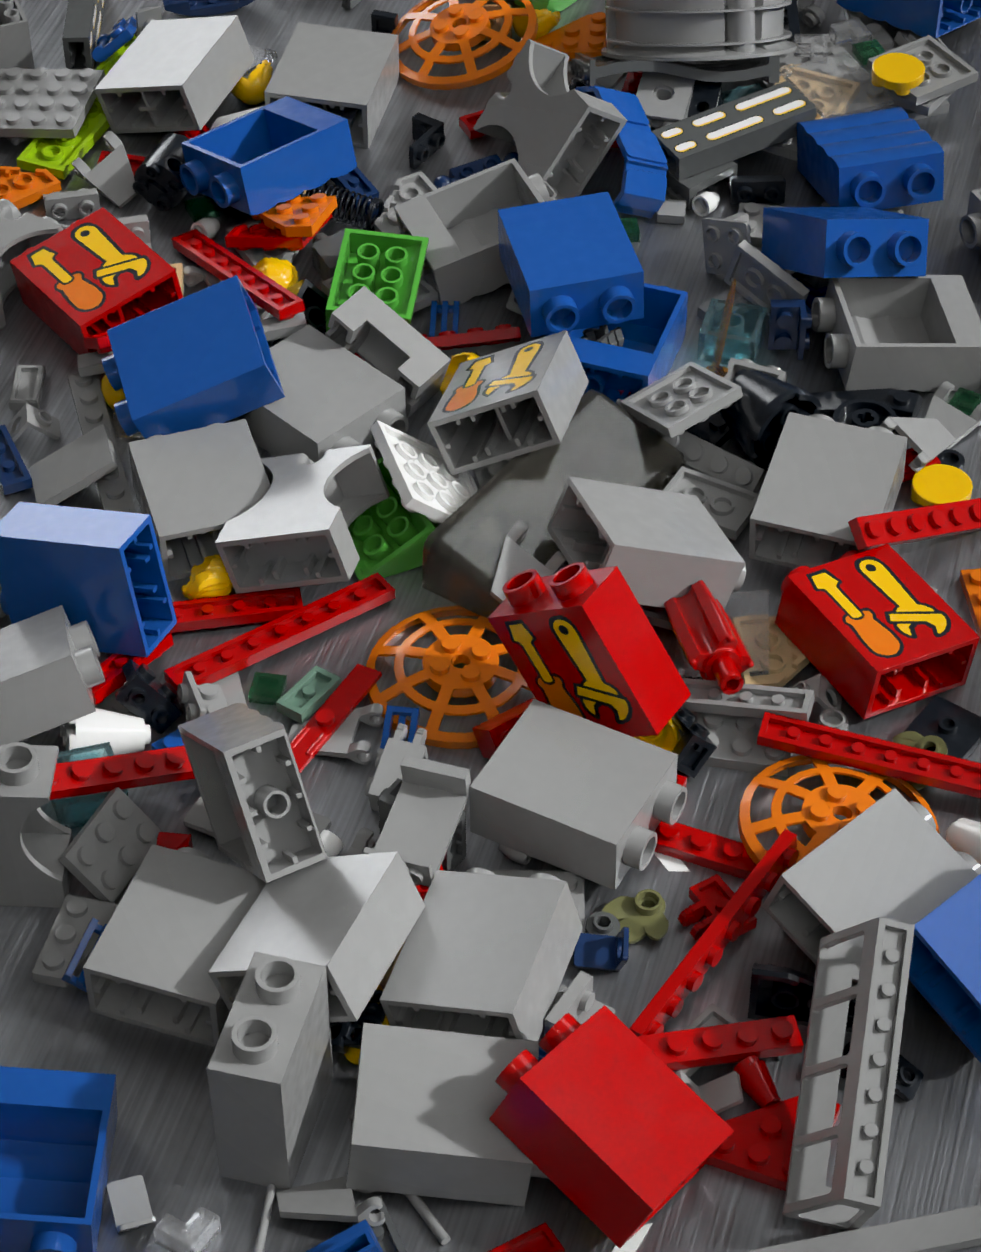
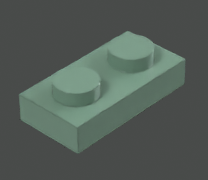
(308, 694)

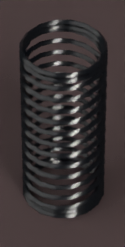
(375, 202)

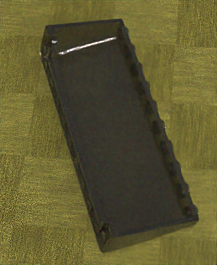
(598, 445)

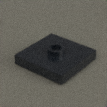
(950, 722)

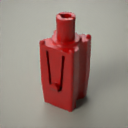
(709, 638)

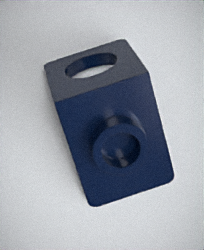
(602, 951)

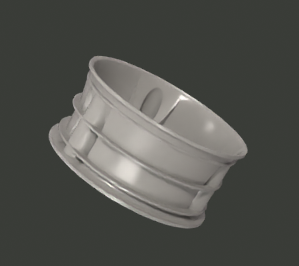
(695, 29)

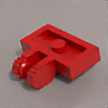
(709, 899)

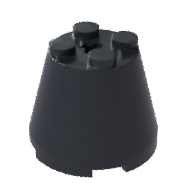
(762, 412)

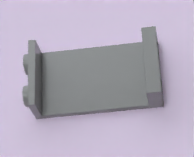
(424, 815)

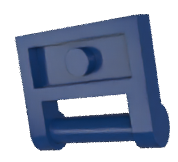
(109, 44)

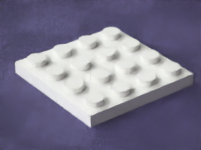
(421, 474)

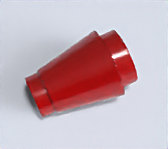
(757, 1081)

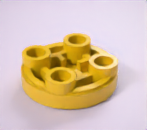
(897, 72)
(940, 485)

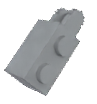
(390, 758)

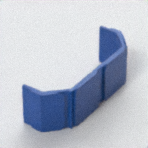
(645, 162)

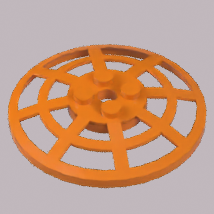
(459, 30)
(442, 676)
(818, 805)

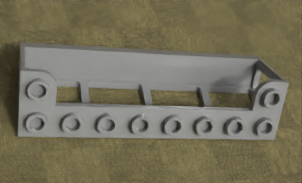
(870, 1083)

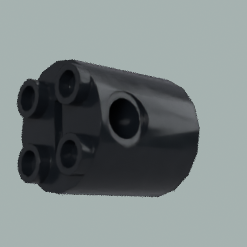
(159, 174)

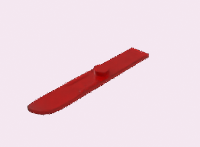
(333, 714)

